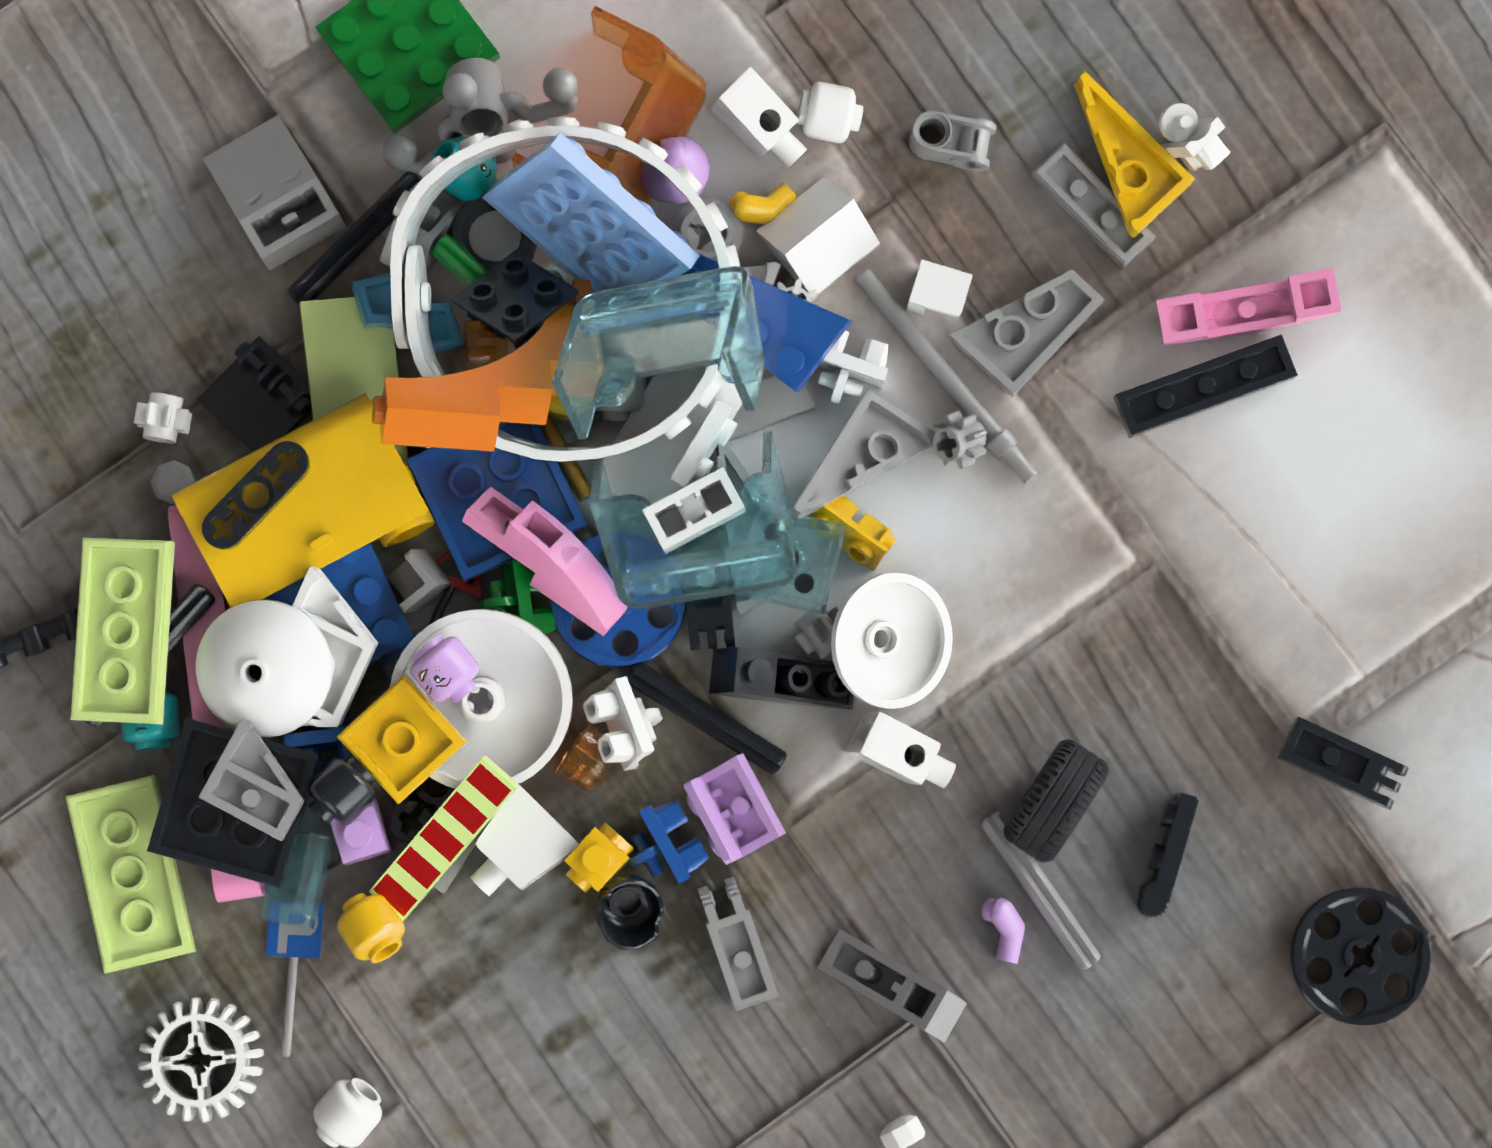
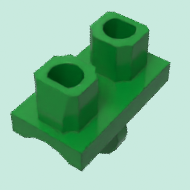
(514, 597)

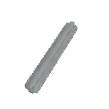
(1042, 894)

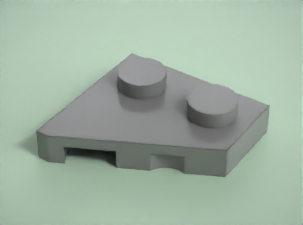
(253, 784)

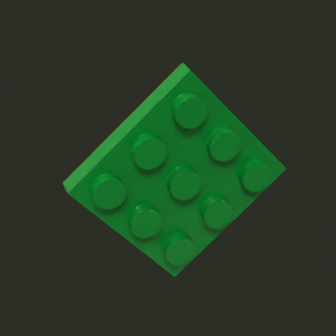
(403, 51)

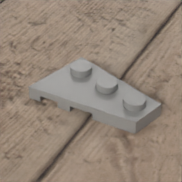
(1026, 333)

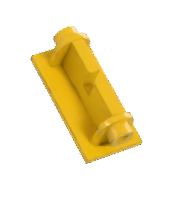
(863, 541)

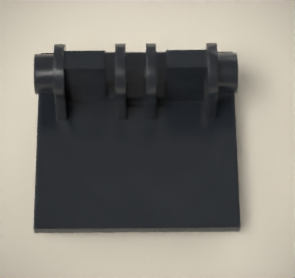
(514, 298)
(258, 395)

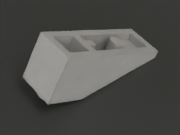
(892, 985)

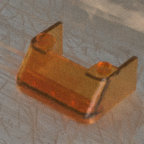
(664, 105)

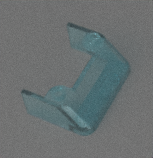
(659, 331)
(734, 558)

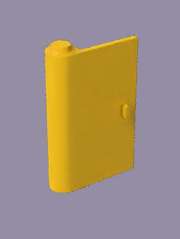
(343, 503)

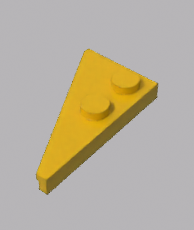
(1137, 166)

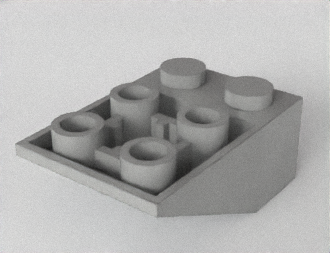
(274, 192)

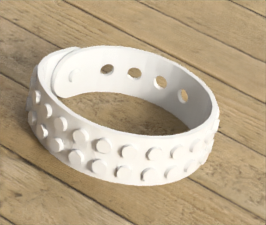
(413, 293)

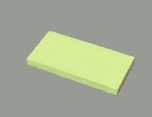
(345, 356)
(122, 630)
(130, 891)

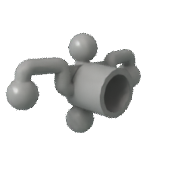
(481, 105)

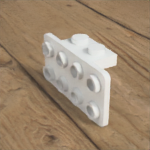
(666, 464)

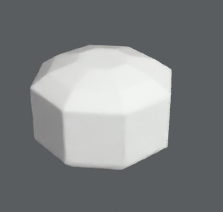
(902, 1132)

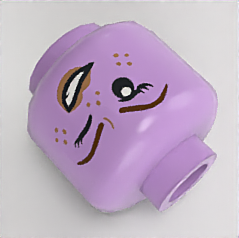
(444, 669)

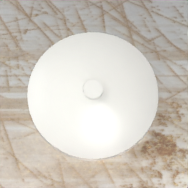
(519, 695)

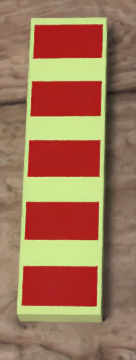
(445, 837)

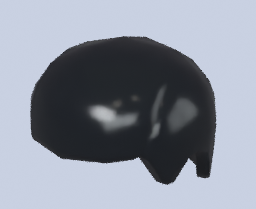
(629, 912)

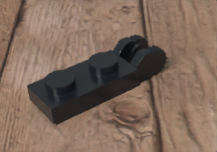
(1167, 858)

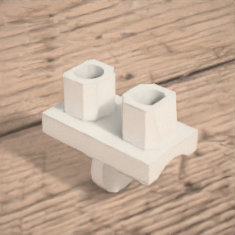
(1192, 138)
(867, 369)
(627, 722)

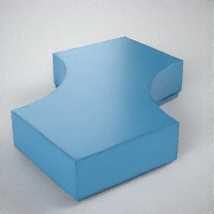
(374, 306)

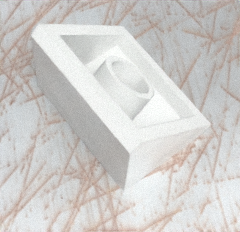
(819, 236)

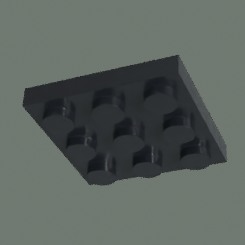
(210, 837)

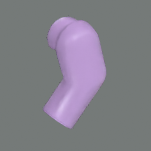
(1010, 926)

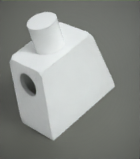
(753, 100)
(883, 742)
(521, 844)

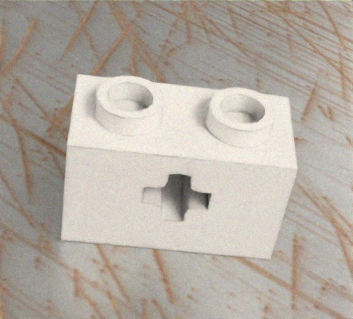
(694, 510)

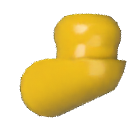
(761, 209)

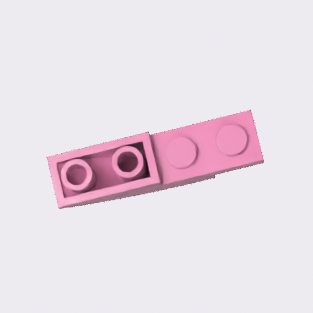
(560, 561)

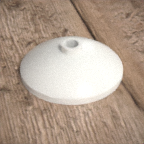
(911, 643)
(292, 662)

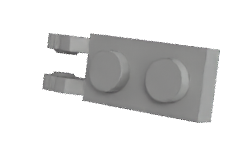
(739, 950)

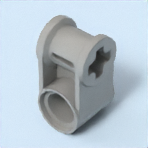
(956, 140)

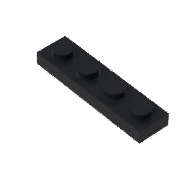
(1205, 386)

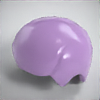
(680, 151)

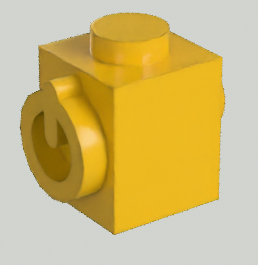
(598, 858)

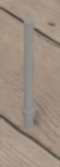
(1002, 442)

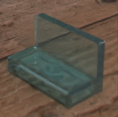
(303, 886)

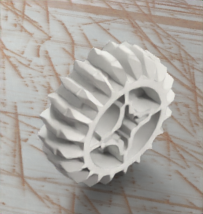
(202, 1081)

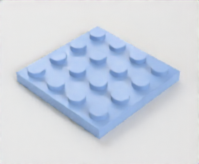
(588, 219)

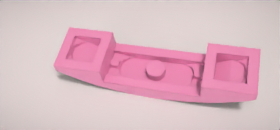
(1249, 308)

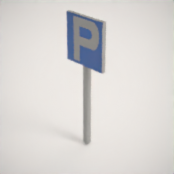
(293, 943)

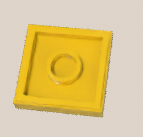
(402, 739)

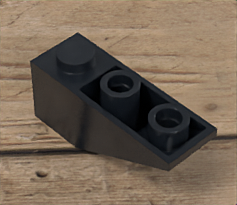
(777, 678)

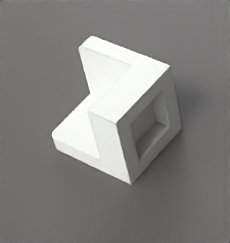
(939, 289)

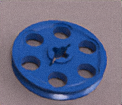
(599, 648)

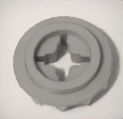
(689, 217)

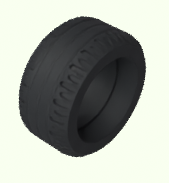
(1056, 801)

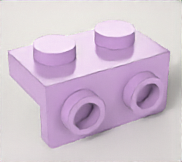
(733, 809)

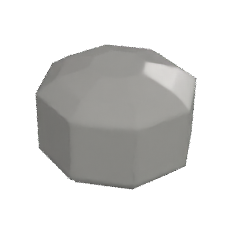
(171, 478)

